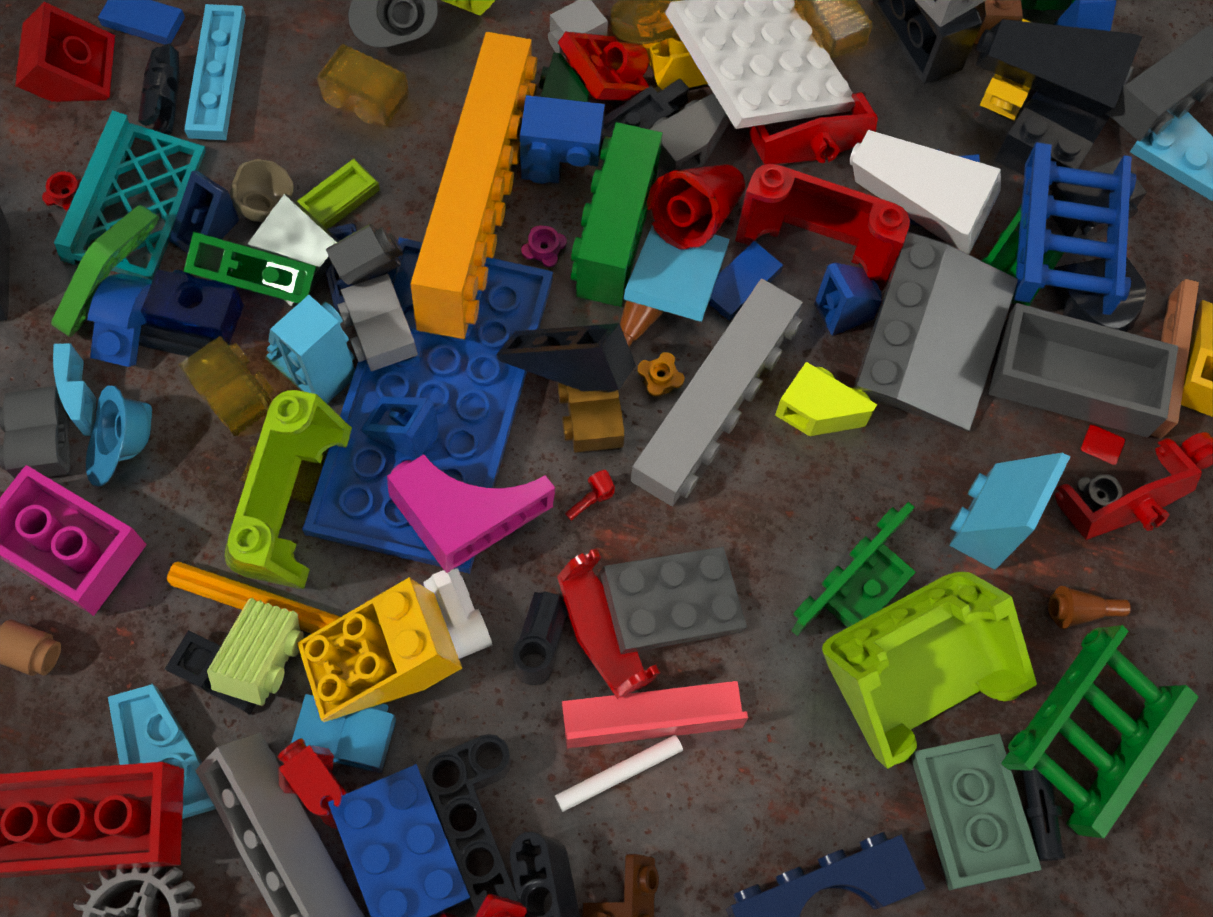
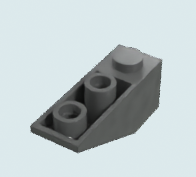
(691, 134)

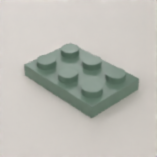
(975, 812)

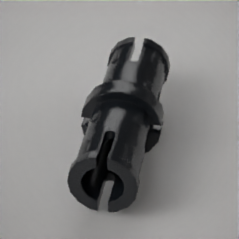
(1047, 844)

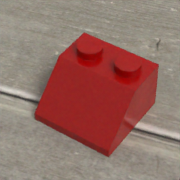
(64, 57)

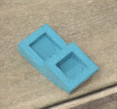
(73, 392)

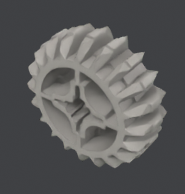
(142, 903)

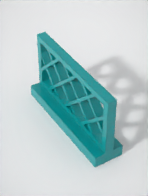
(100, 179)

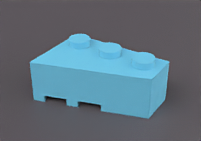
(312, 349)

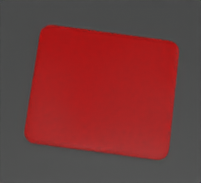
(1103, 444)

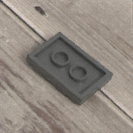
(672, 599)

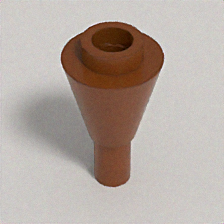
(636, 320)
(1074, 607)

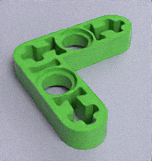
(97, 264)

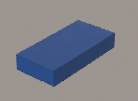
(143, 19)
(741, 277)

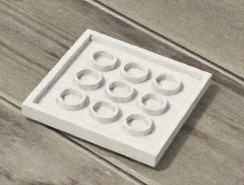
(760, 60)

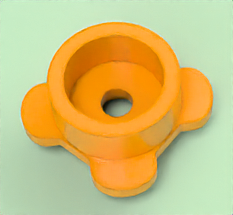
(661, 385)

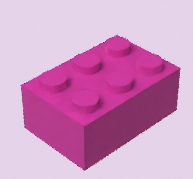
(64, 540)

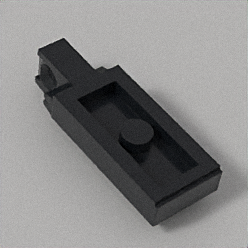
(648, 107)

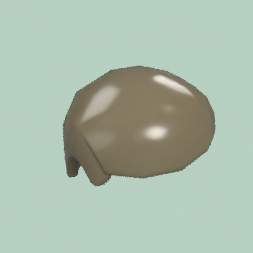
(259, 188)

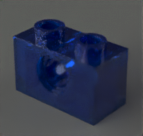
(176, 290)

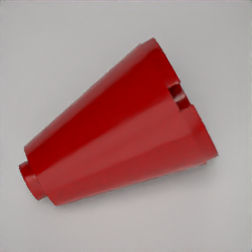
(694, 203)

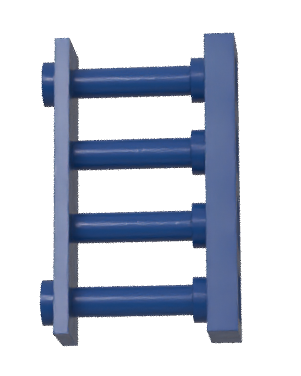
(1036, 240)

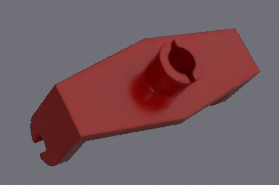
(816, 138)
(1141, 504)
(595, 630)
(310, 776)

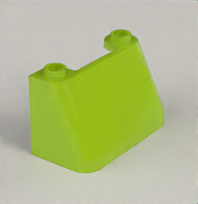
(294, 430)
(927, 658)

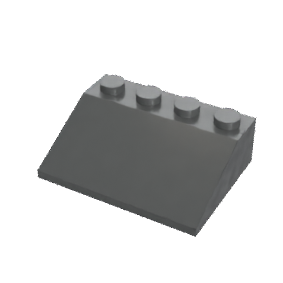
(935, 332)

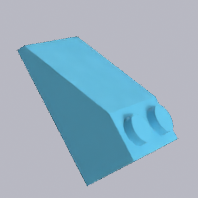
(1006, 507)

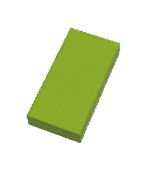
(340, 194)

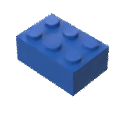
(399, 848)

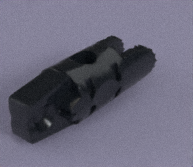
(160, 89)

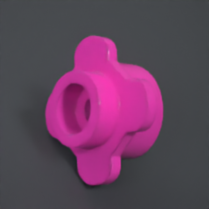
(544, 235)

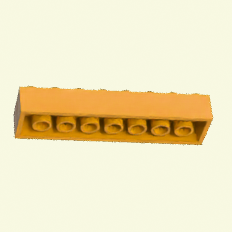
(473, 188)

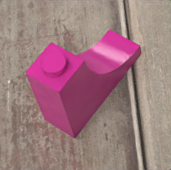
(459, 517)

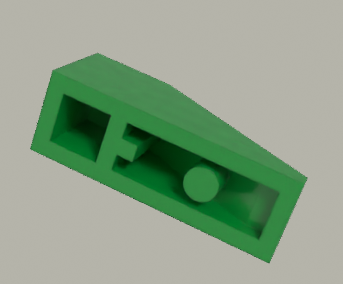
(249, 268)

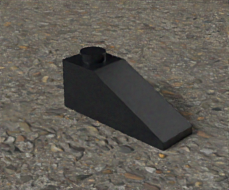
(574, 356)

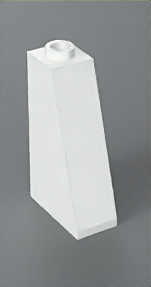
(934, 187)

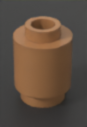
(27, 648)

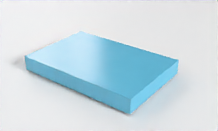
(676, 278)

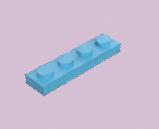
(215, 72)

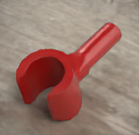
(602, 490)

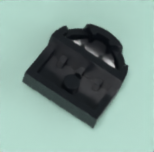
(1089, 305)

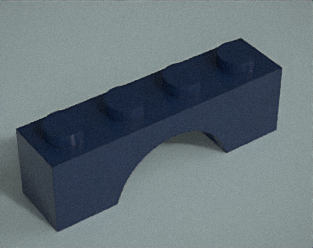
(877, 875)

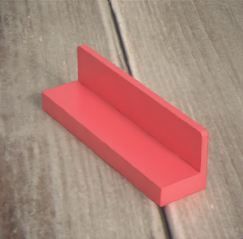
(653, 714)

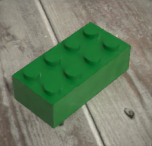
(616, 214)

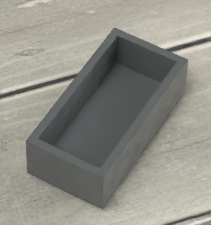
(1084, 370)

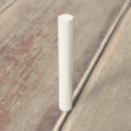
(618, 773)

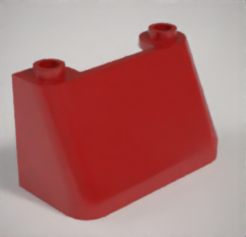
(827, 209)

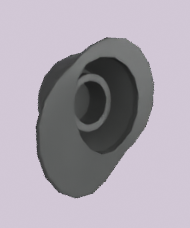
(391, 21)

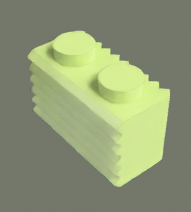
(256, 652)

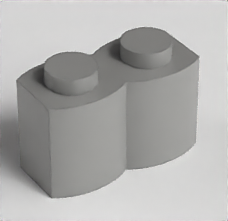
(378, 321)

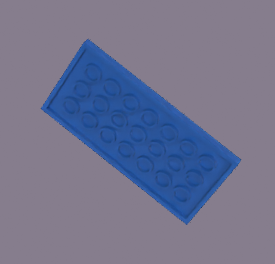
(472, 402)

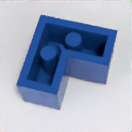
(558, 133)

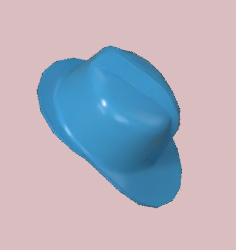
(118, 434)

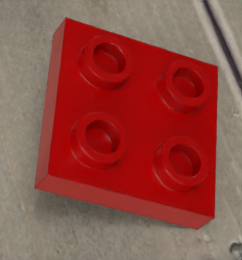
(607, 66)

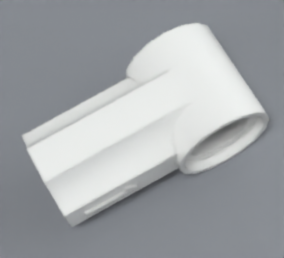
(462, 620)

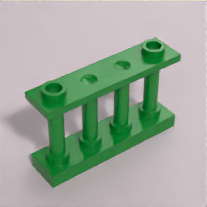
(1141, 739)

